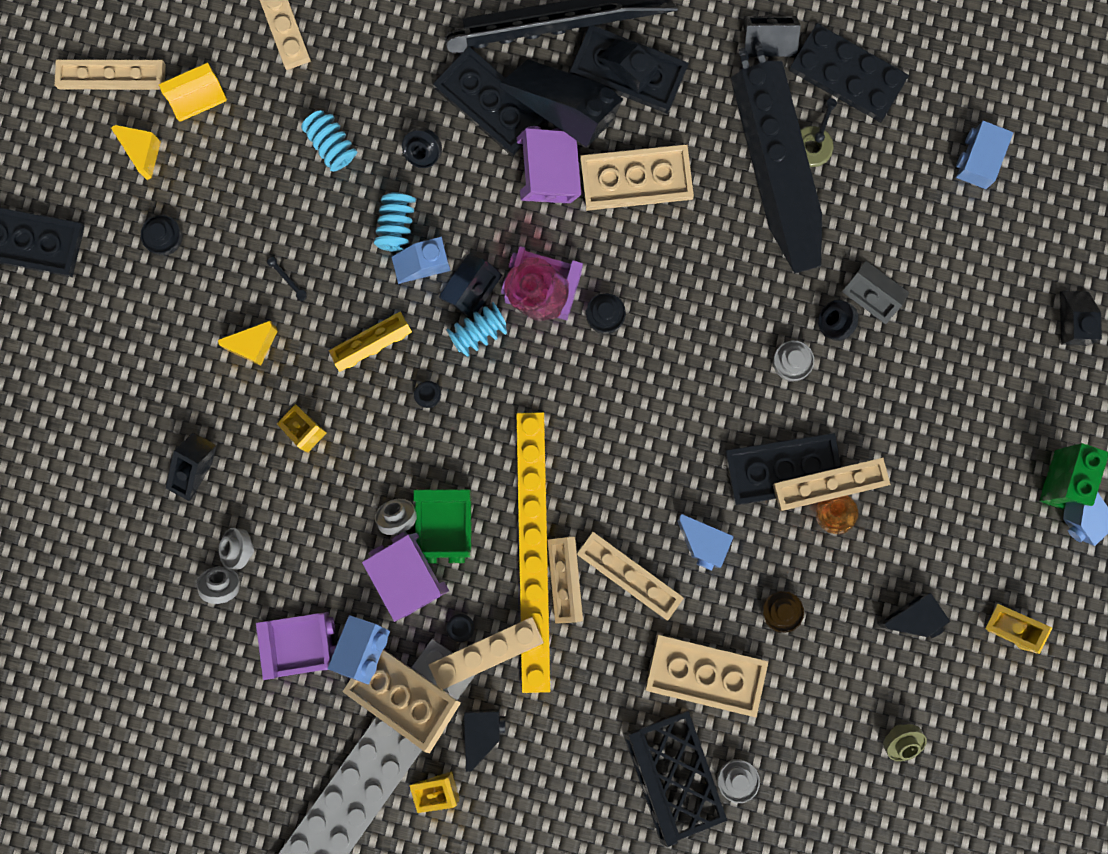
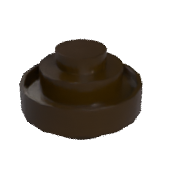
(782, 611)

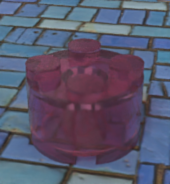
(537, 289)

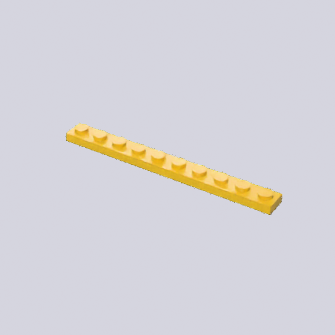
(533, 547)

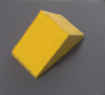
(141, 148)
(251, 343)
(301, 428)
(435, 793)

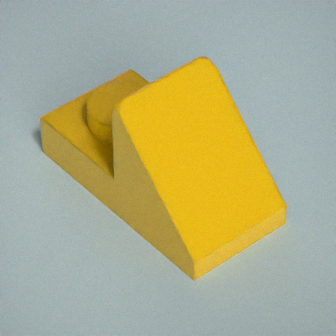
(1019, 629)

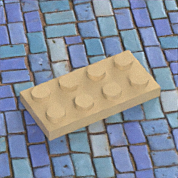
(636, 177)
(706, 676)
(405, 701)

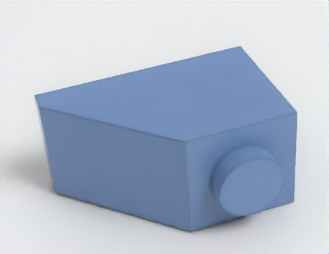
(421, 260)
(1087, 522)
(705, 542)

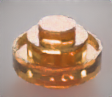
(837, 514)

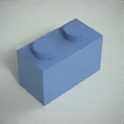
(984, 154)
(359, 649)

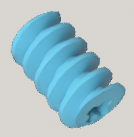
(327, 141)
(393, 221)
(478, 330)

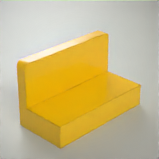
(193, 92)

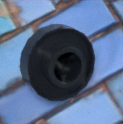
(422, 147)
(161, 235)
(605, 313)
(838, 320)

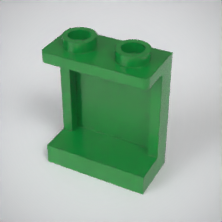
(1074, 476)
(444, 524)

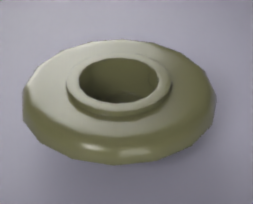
(825, 147)

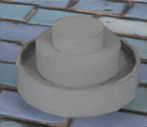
(793, 361)
(395, 516)
(235, 548)
(218, 585)
(738, 781)

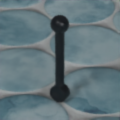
(830, 105)
(300, 294)

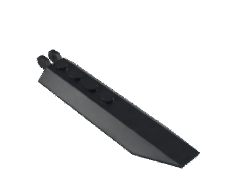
(548, 18)
(779, 160)

